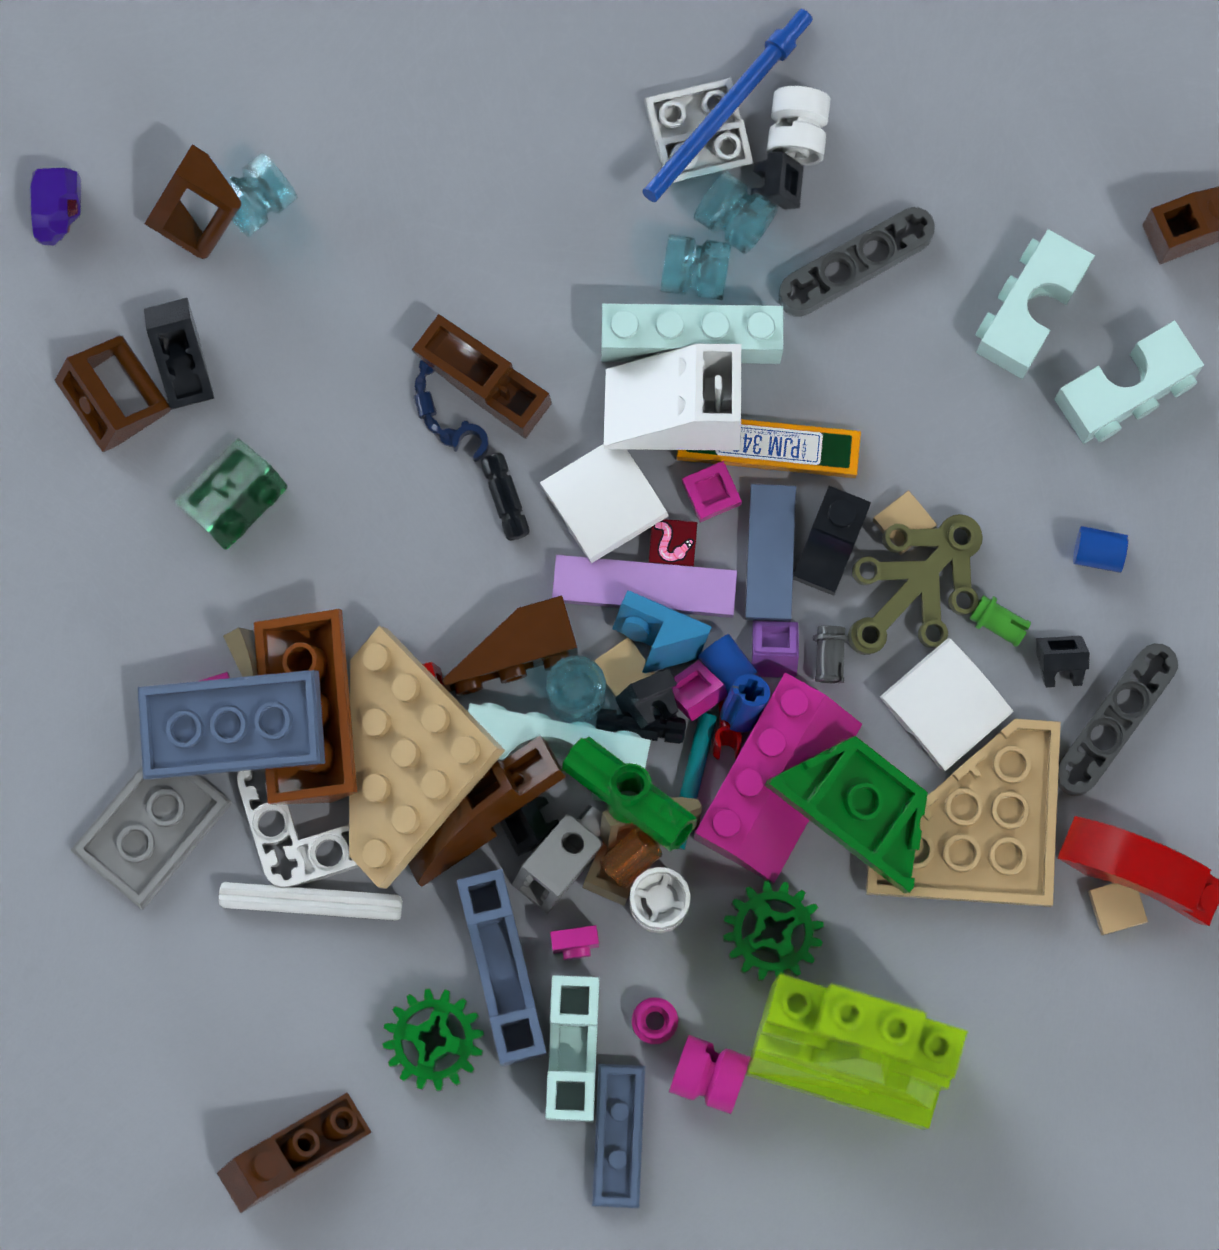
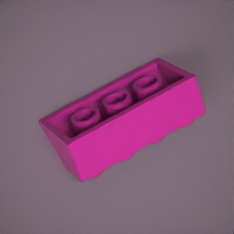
(746, 817)

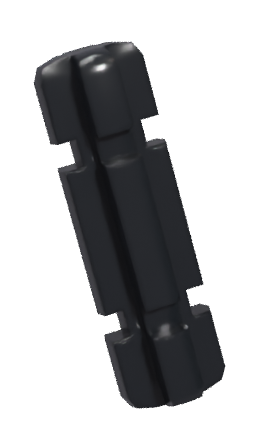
(505, 496)
(671, 729)

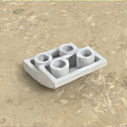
(680, 112)
(604, 500)
(946, 704)

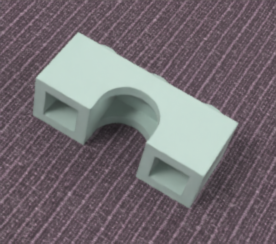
(1051, 270)
(1098, 406)
(572, 1048)

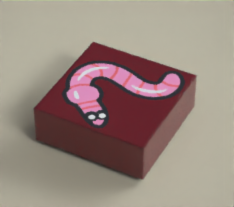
(673, 542)

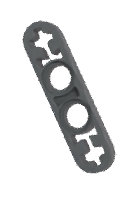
(859, 265)
(1113, 717)

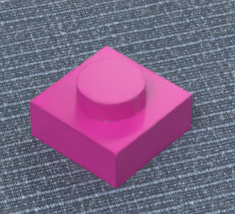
(711, 491)
(697, 690)
(575, 942)

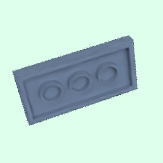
(231, 725)

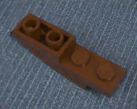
(496, 796)

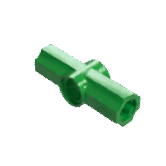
(649, 810)

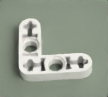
(302, 850)

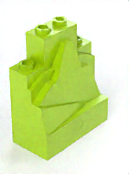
(855, 1050)

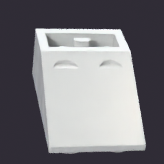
(676, 400)

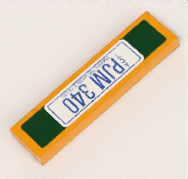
(788, 449)

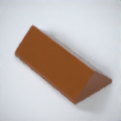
(309, 644)

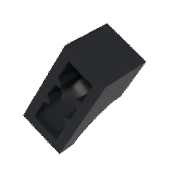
(178, 353)
(831, 540)

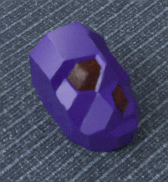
(54, 203)

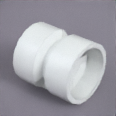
(799, 119)
(659, 900)

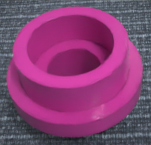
(659, 1006)

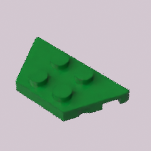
(860, 805)

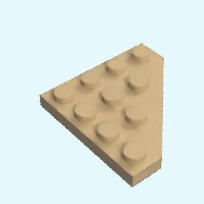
(411, 754)
(991, 824)

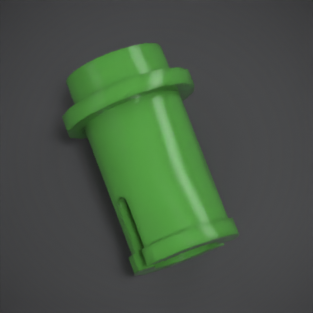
(999, 620)

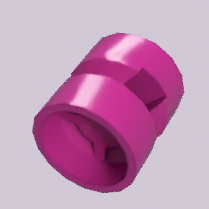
(709, 1074)

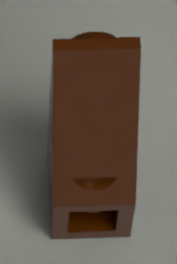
(1183, 224)
(525, 640)
(293, 1152)

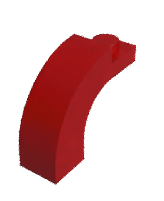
(1143, 866)

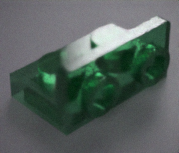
(232, 493)

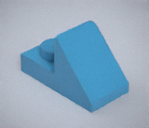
(670, 633)

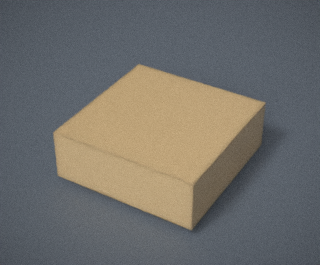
(904, 511)
(622, 666)
(1117, 908)

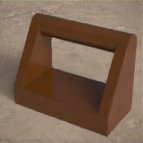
(172, 218)
(94, 402)

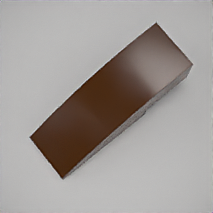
(483, 376)

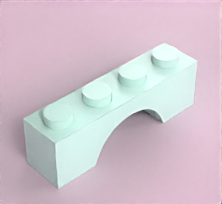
(651, 329)
(516, 730)

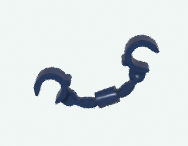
(448, 436)

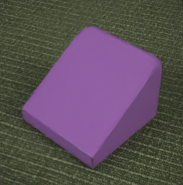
(775, 648)

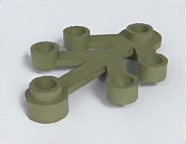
(921, 578)

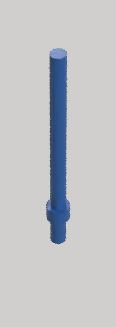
(777, 49)

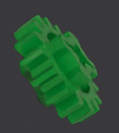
(761, 913)
(412, 1034)

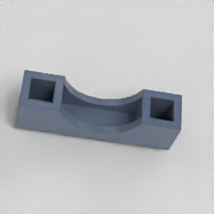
(501, 967)

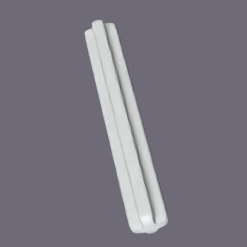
(310, 901)

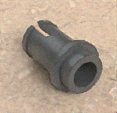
(830, 654)

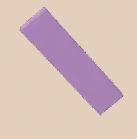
(674, 586)

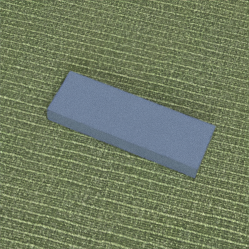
(770, 553)
(618, 1136)

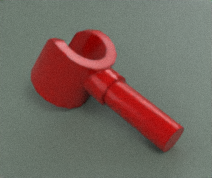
(726, 737)

